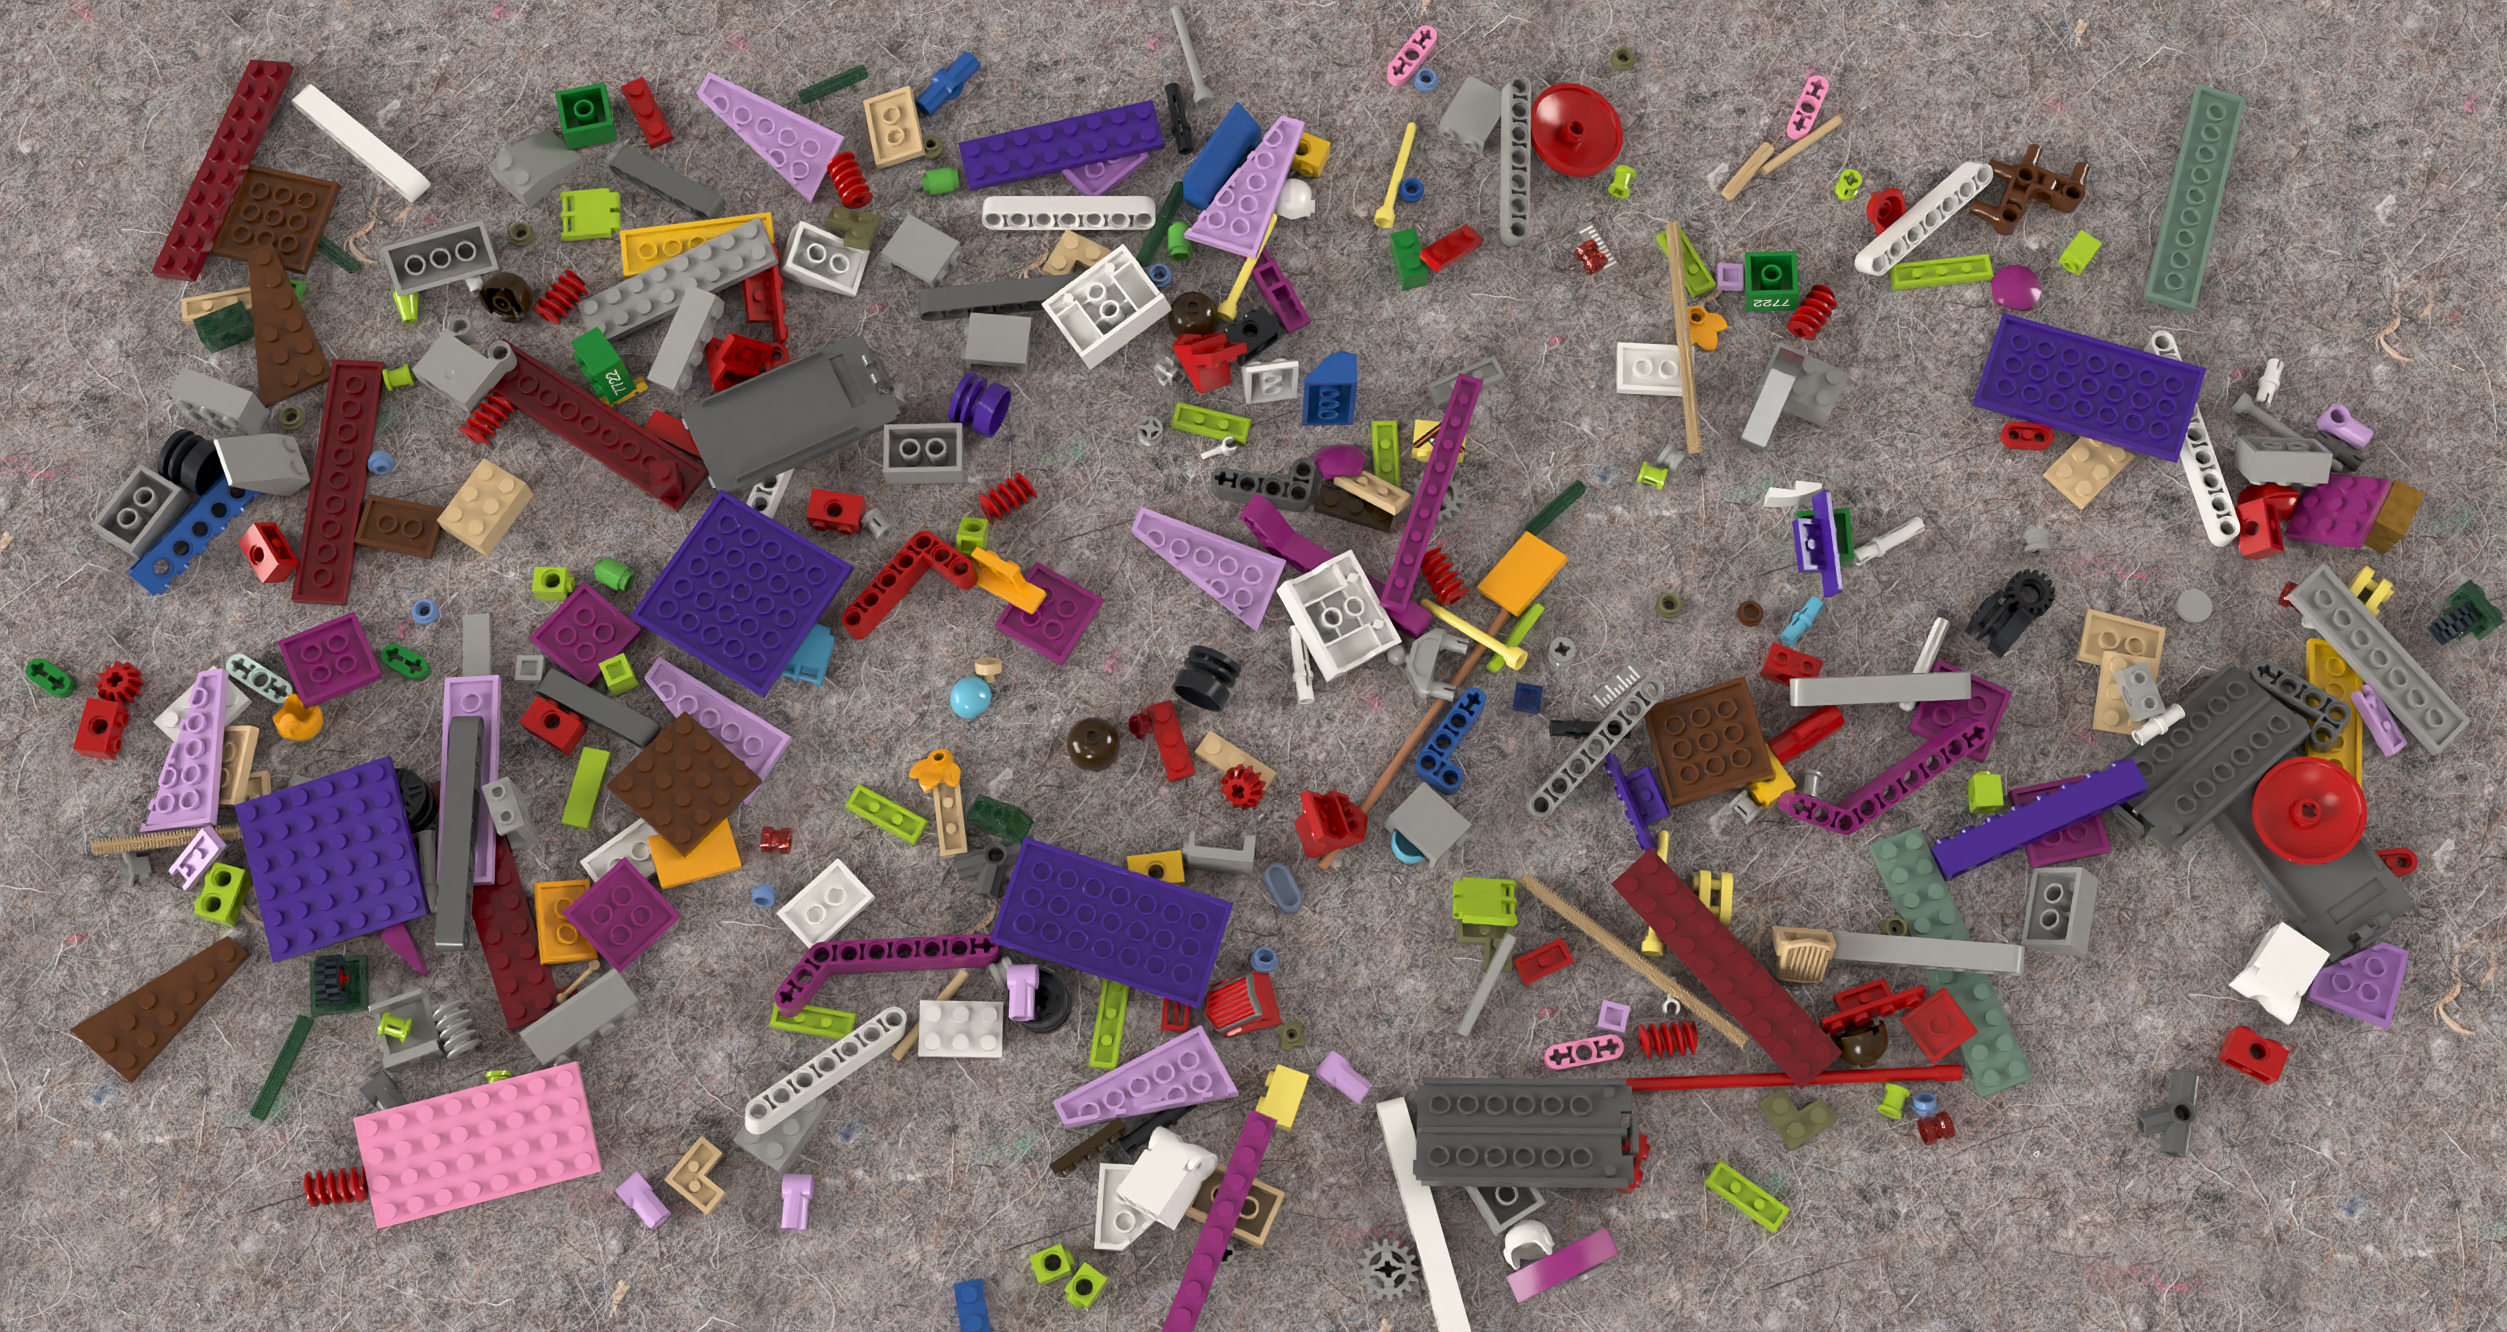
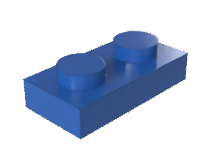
(972, 1306)

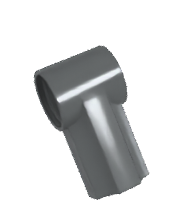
(383, 1092)

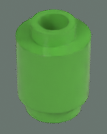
(940, 180)
(1178, 245)
(614, 574)

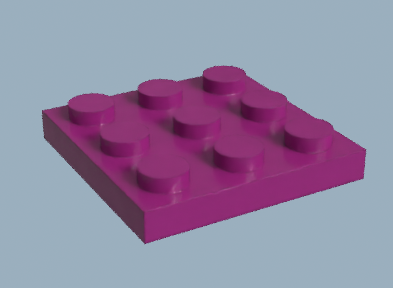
(2339, 511)
(1058, 619)
(584, 634)
(329, 660)
(1986, 705)
(2070, 844)
(621, 914)

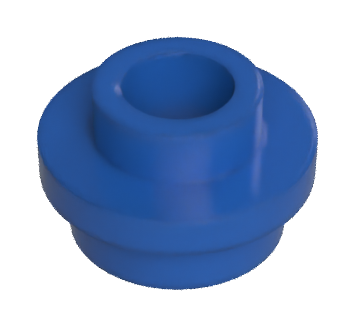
(1414, 184)

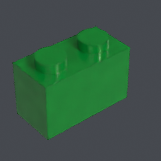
(1405, 254)

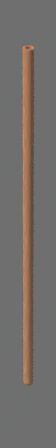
(1422, 728)

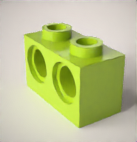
(231, 896)

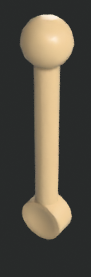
(594, 966)

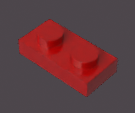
(1543, 962)

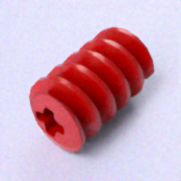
(849, 181)
(560, 297)
(1812, 312)
(489, 417)
(1006, 496)
(1441, 578)
(1667, 1038)
(334, 1188)

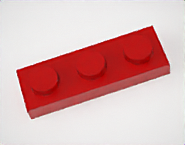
(647, 113)
(1451, 248)
(1170, 741)

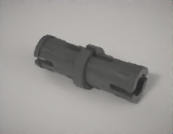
(2339, 450)

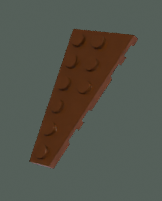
(284, 340)
(148, 1019)

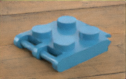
(812, 656)

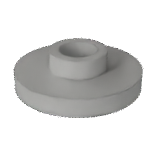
(2194, 606)

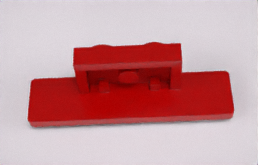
(764, 300)
(1867, 1002)

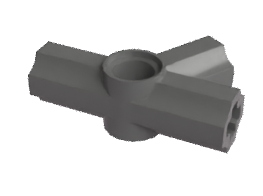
(989, 872)
(2163, 1118)

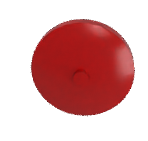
(1575, 130)
(2309, 811)

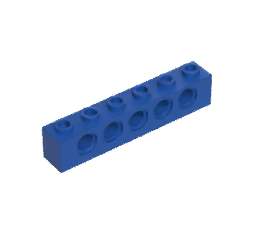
(143, 569)

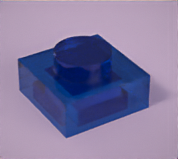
(1527, 698)

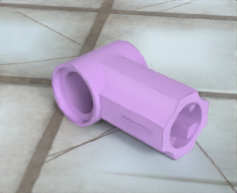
(2344, 426)
(1022, 982)
(1337, 1073)
(796, 1192)
(639, 1195)

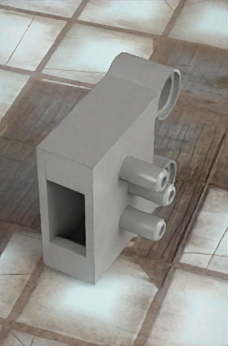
(459, 370)

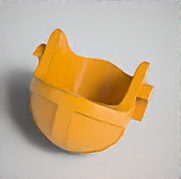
(296, 722)

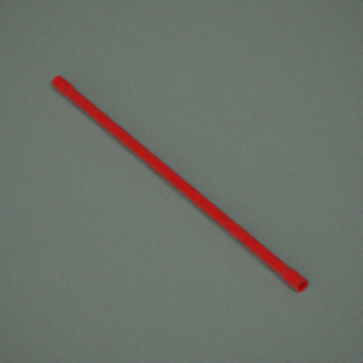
(1938, 1073)

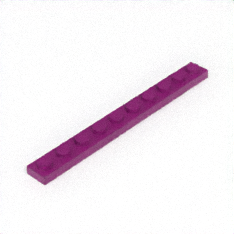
(1431, 493)
(1220, 1223)

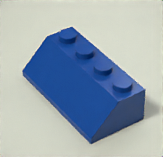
(1221, 157)
(1331, 391)

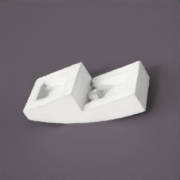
(1800, 493)

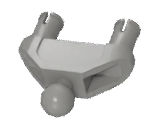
(1423, 660)

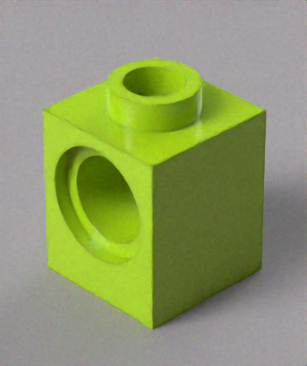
(2079, 252)
(971, 534)
(545, 576)
(619, 674)
(1985, 792)
(1039, 1264)
(1085, 1273)

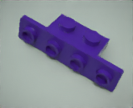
(1817, 544)
(1642, 798)

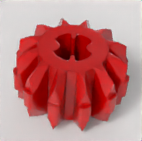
(119, 683)
(1242, 787)

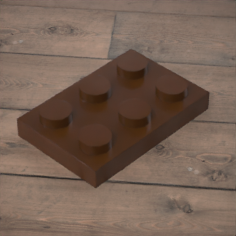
(399, 527)

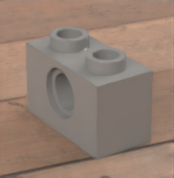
(2139, 692)

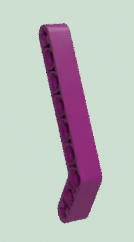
(1306, 555)
(1967, 736)
(888, 963)

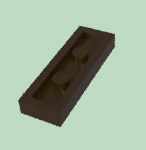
(1352, 509)
(1088, 1149)

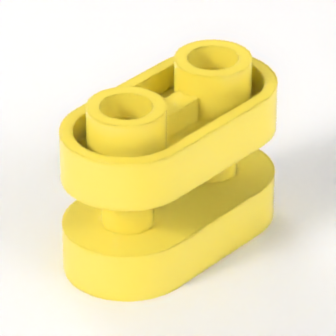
(2379, 591)
(1704, 884)

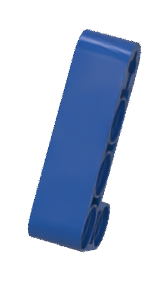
(1454, 737)

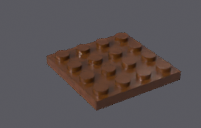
(277, 210)
(1708, 742)
(684, 784)

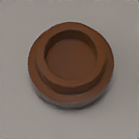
(1749, 613)

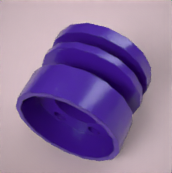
(980, 404)

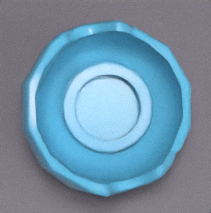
(970, 697)
(1405, 850)

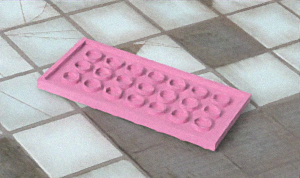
(477, 1144)

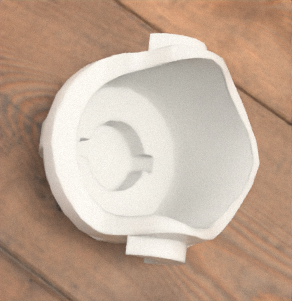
(1295, 200)
(1527, 1241)

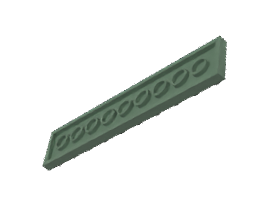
(2194, 199)
(1929, 912)

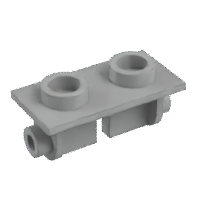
(134, 866)

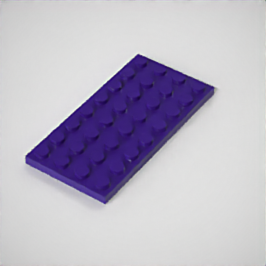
(2089, 387)
(1111, 922)

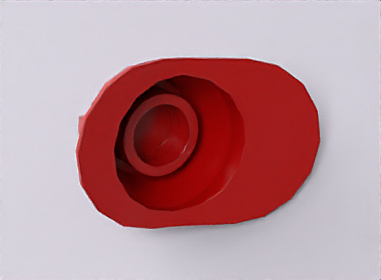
(1885, 208)
(2284, 496)

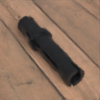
(1183, 142)
(1580, 728)
(1143, 1132)

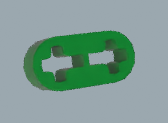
(403, 667)
(47, 682)

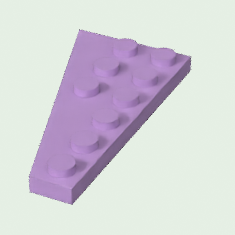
(781, 137)
(1247, 201)
(1225, 569)
(739, 730)
(193, 766)
(1165, 1078)

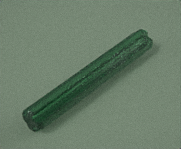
(1161, 225)
(281, 1067)

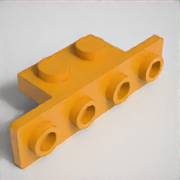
(1005, 580)

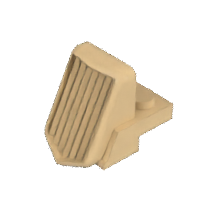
(1802, 953)

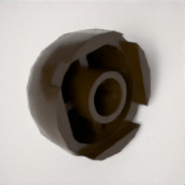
(507, 296)
(1193, 314)
(1093, 744)
(1862, 1043)

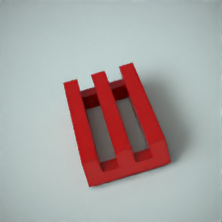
(1174, 1027)

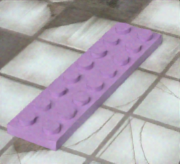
(474, 698)

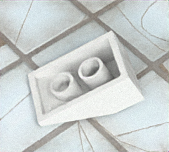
(822, 260)
(1270, 380)

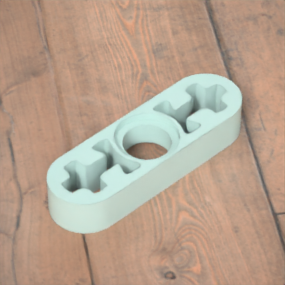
(256, 670)

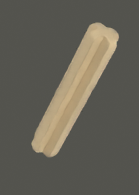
(1747, 171)

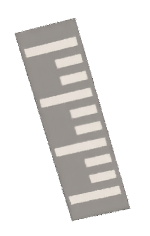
(1587, 232)
(1616, 686)

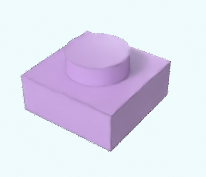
(1729, 277)
(1613, 1017)

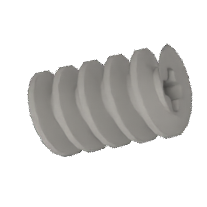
(454, 1028)

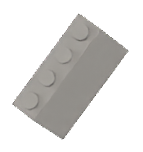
(440, 256)
(686, 340)
(582, 1019)

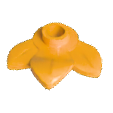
(1705, 331)
(936, 768)

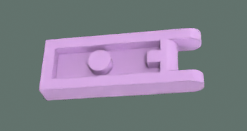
(2378, 720)
(198, 857)

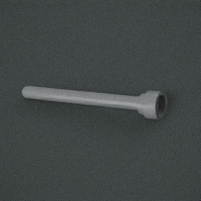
(1202, 95)
(2246, 405)

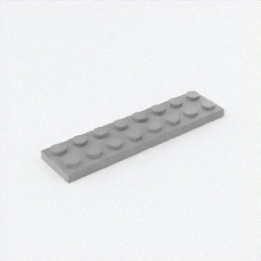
(661, 288)
(2378, 659)

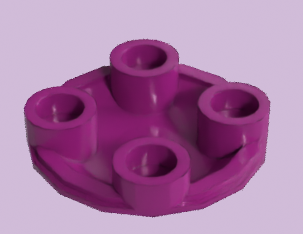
(2016, 288)
(1339, 460)

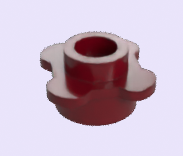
(1140, 724)

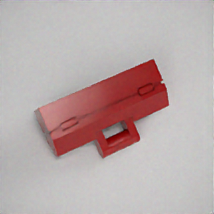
(1806, 734)

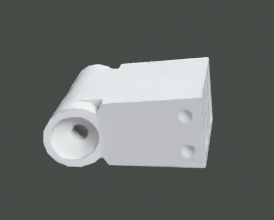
(2281, 971)
(1167, 1177)

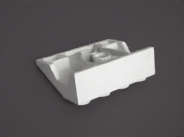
(1106, 306)
(1338, 615)

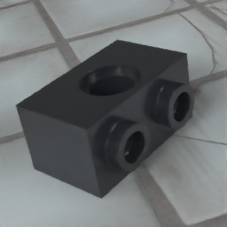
(1261, 324)

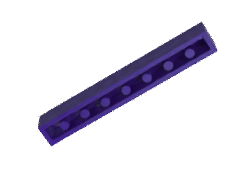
(2039, 819)

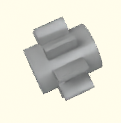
(1169, 371)
(1230, 1249)

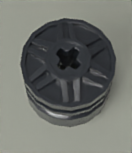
(189, 461)
(1999, 623)
(1206, 678)
(417, 800)
(1057, 1003)

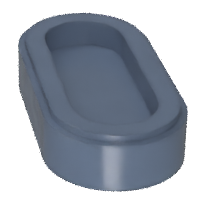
(1283, 888)

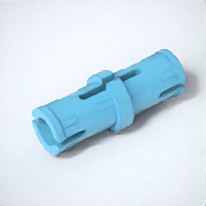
(1802, 620)

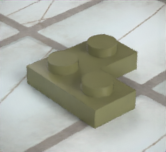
(859, 226)
(1485, 935)
(1794, 1125)

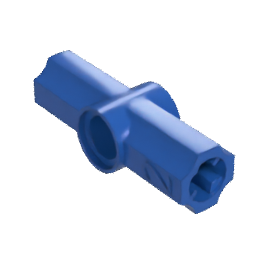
(947, 83)

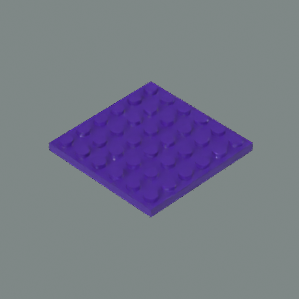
(742, 593)
(332, 859)

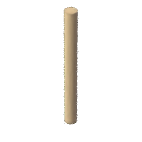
(1801, 145)
(946, 995)

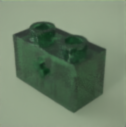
(225, 327)
(1000, 819)

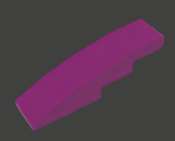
(1278, 293)
(404, 943)
(1562, 1265)

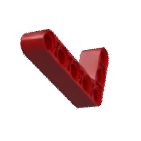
(904, 579)

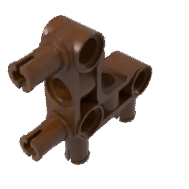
(2040, 185)

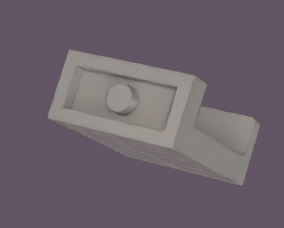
(1472, 115)
(922, 251)
(998, 341)
(510, 813)
(1430, 824)
(1220, 859)
(424, 1039)

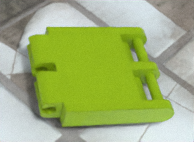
(592, 214)
(1484, 901)

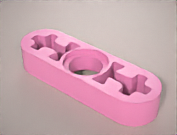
(1411, 66)
(1815, 101)
(1561, 1050)

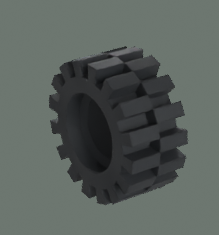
(2038, 583)

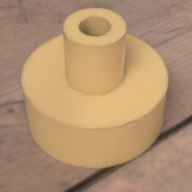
(988, 667)

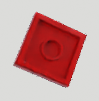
(1938, 1025)

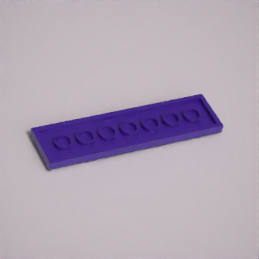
(1061, 145)

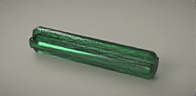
(833, 84)
(338, 255)
(1555, 508)

